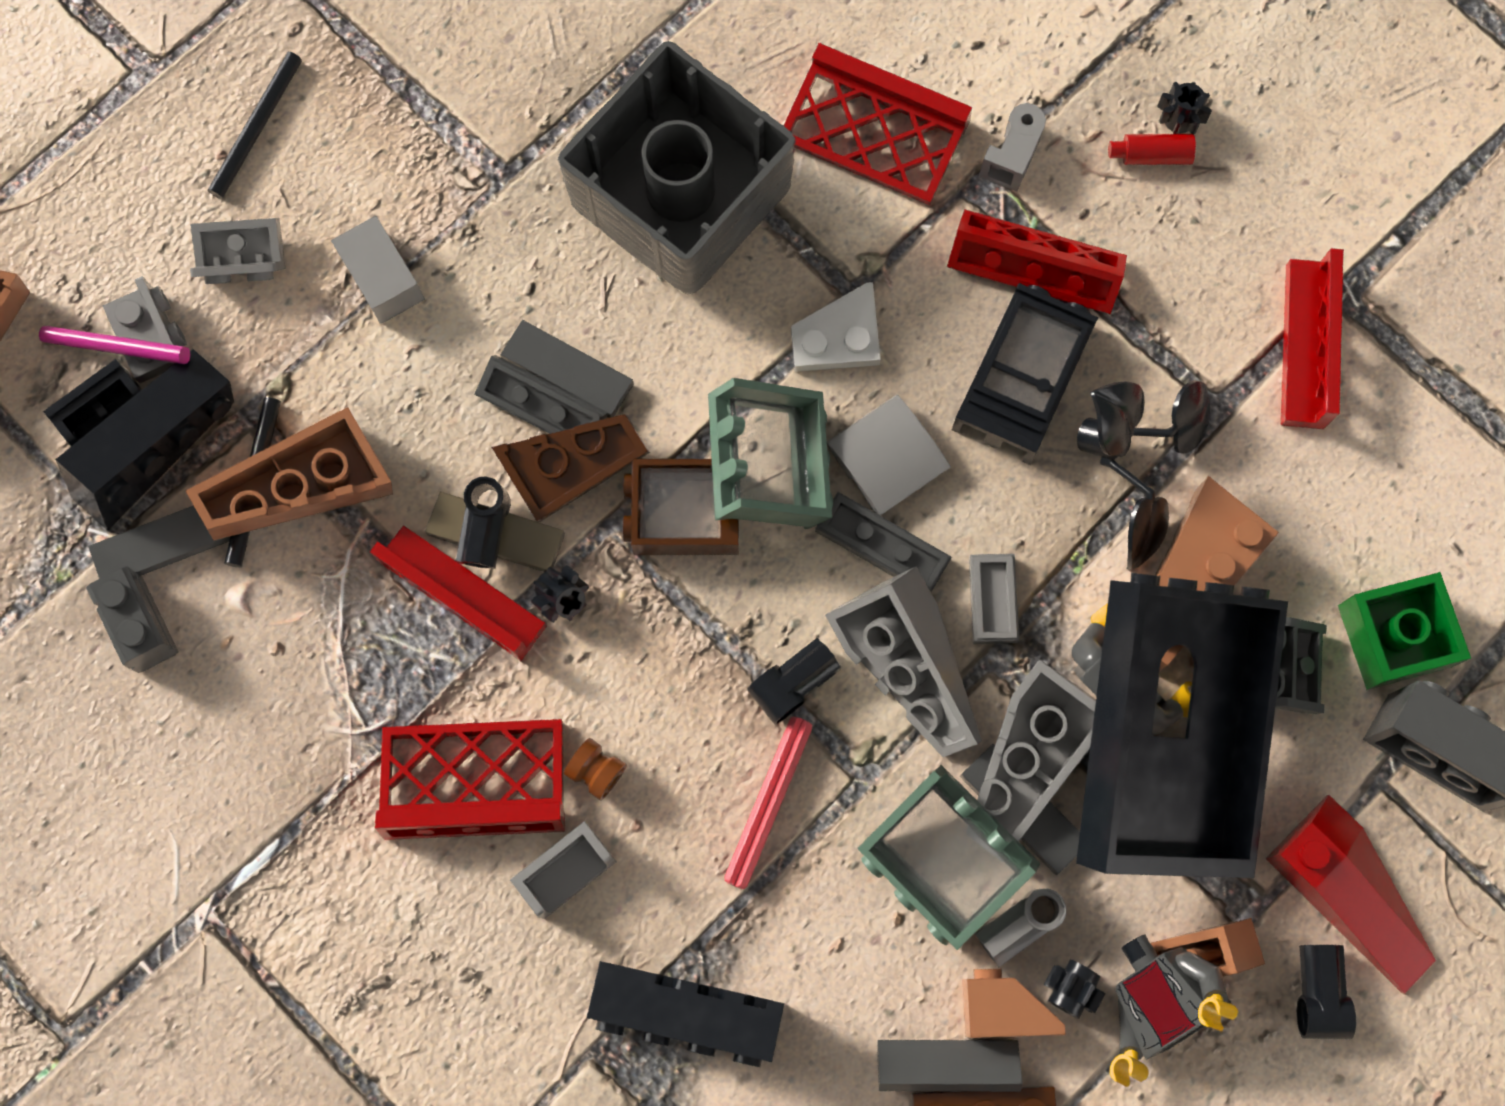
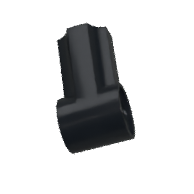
(482, 528)
(784, 688)
(1324, 1007)

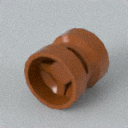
(596, 770)

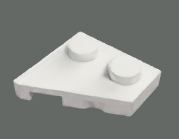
(838, 334)

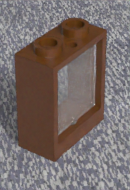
(675, 510)

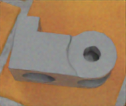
(1022, 136)

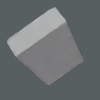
(993, 599)

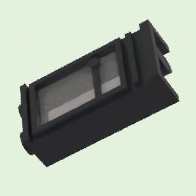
(1026, 370)

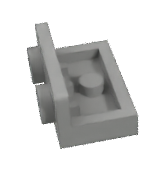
(237, 248)

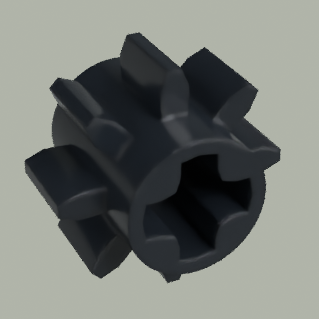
(1184, 108)
(560, 593)
(1074, 989)

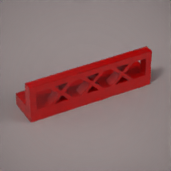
(1034, 257)
(1312, 341)
(460, 592)

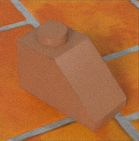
(1228, 946)
(1004, 1008)

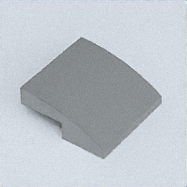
(888, 454)

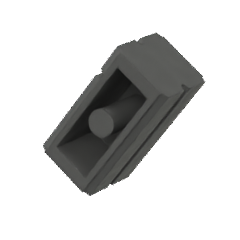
(132, 619)

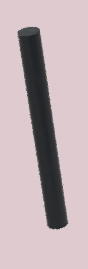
(254, 125)
(262, 441)

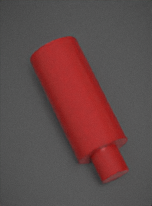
(1154, 149)

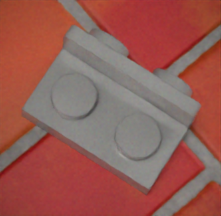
(144, 318)

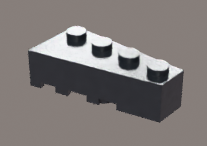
(144, 438)
(685, 1012)

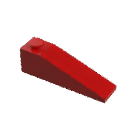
(1347, 883)

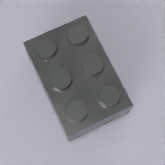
(1443, 742)

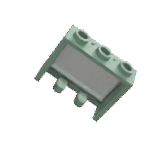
(769, 454)
(948, 858)

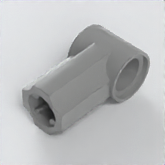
(1017, 928)

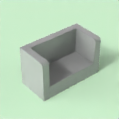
(378, 269)
(563, 870)

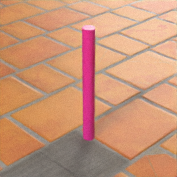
(114, 344)

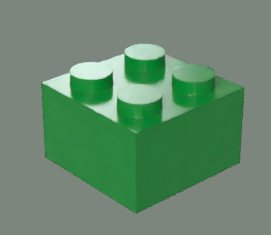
(1403, 631)

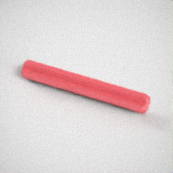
(768, 803)

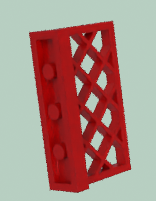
(897, 95)
(474, 817)

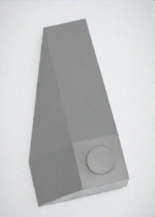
(907, 648)
(1036, 748)

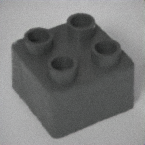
(678, 168)

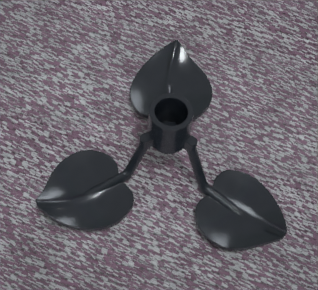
(1118, 412)

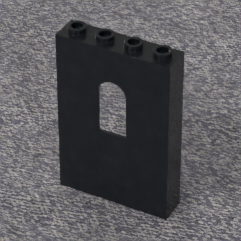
(1195, 798)

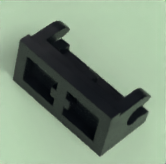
(92, 401)

